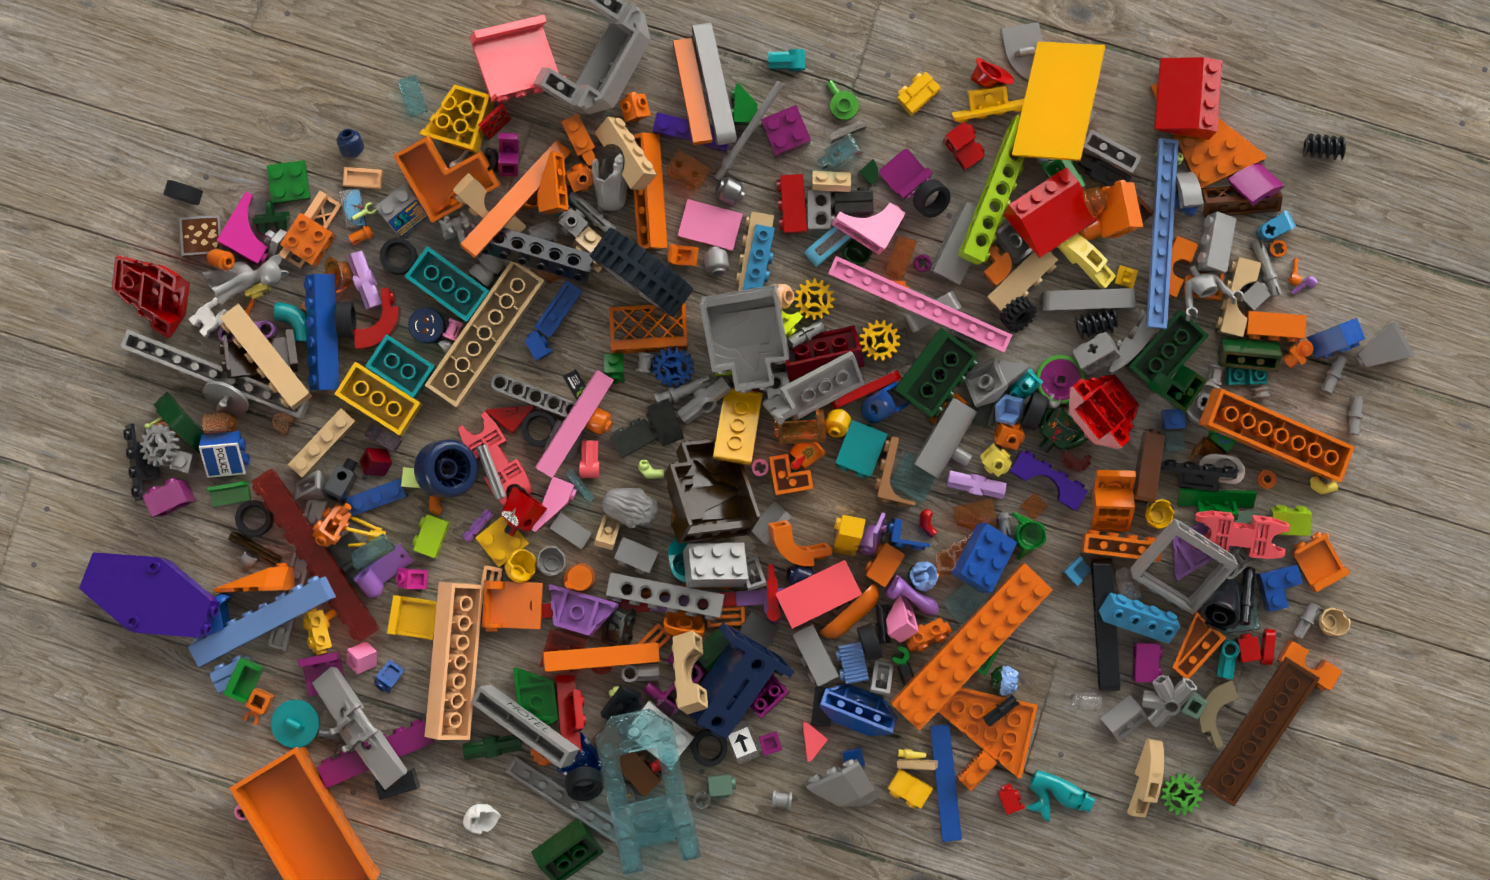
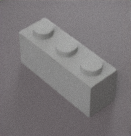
(1110, 152)
(1216, 243)
(814, 655)

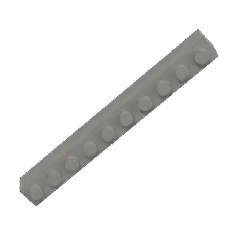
(206, 371)

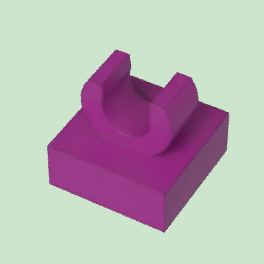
(770, 743)

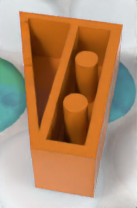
(1196, 647)

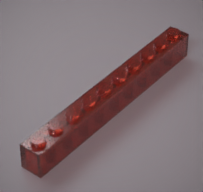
(317, 557)

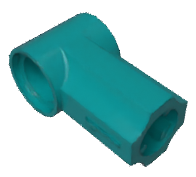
(792, 60)
(1227, 662)

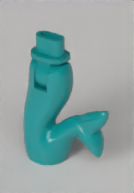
(1063, 790)

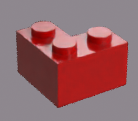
(963, 147)

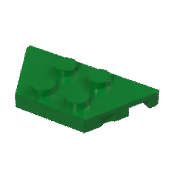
(536, 695)

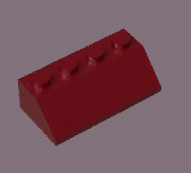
(822, 350)

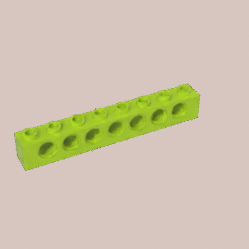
(969, 249)

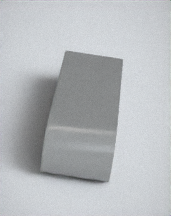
(918, 322)

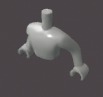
(1206, 285)

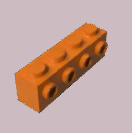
(1115, 546)

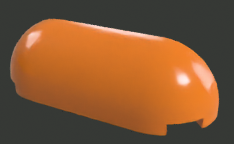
(852, 614)

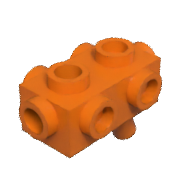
(333, 523)
(933, 632)

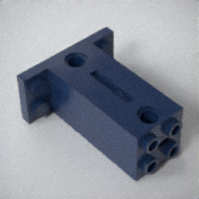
(736, 681)

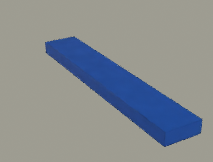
(946, 783)

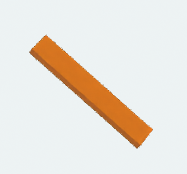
(692, 91)
(601, 657)

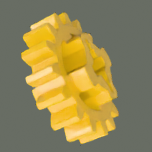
(820, 293)
(872, 335)

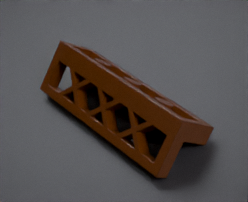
(1237, 204)

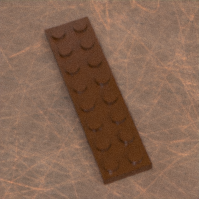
(1260, 731)

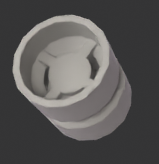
(486, 269)

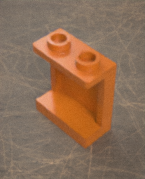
(1318, 562)

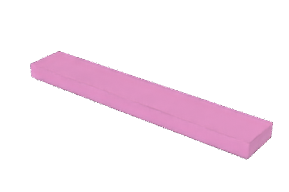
(574, 423)

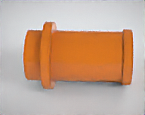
(361, 235)

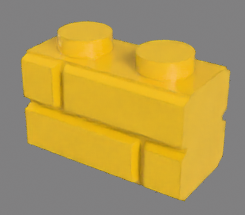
(918, 93)

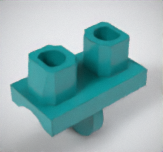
(1025, 385)

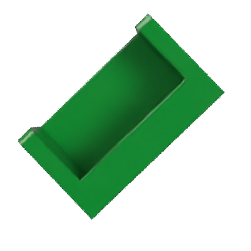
(243, 680)

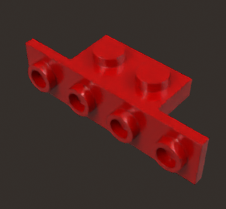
(570, 709)

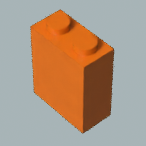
(1122, 211)

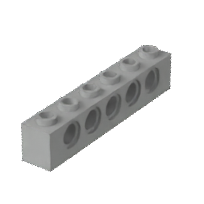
(618, 581)

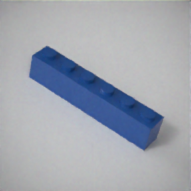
(321, 332)

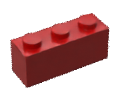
(792, 204)

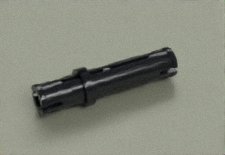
(1246, 596)

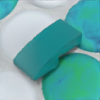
(1243, 376)

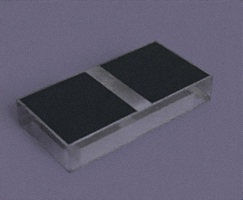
(852, 128)

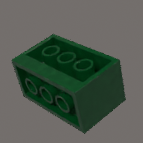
(922, 374)

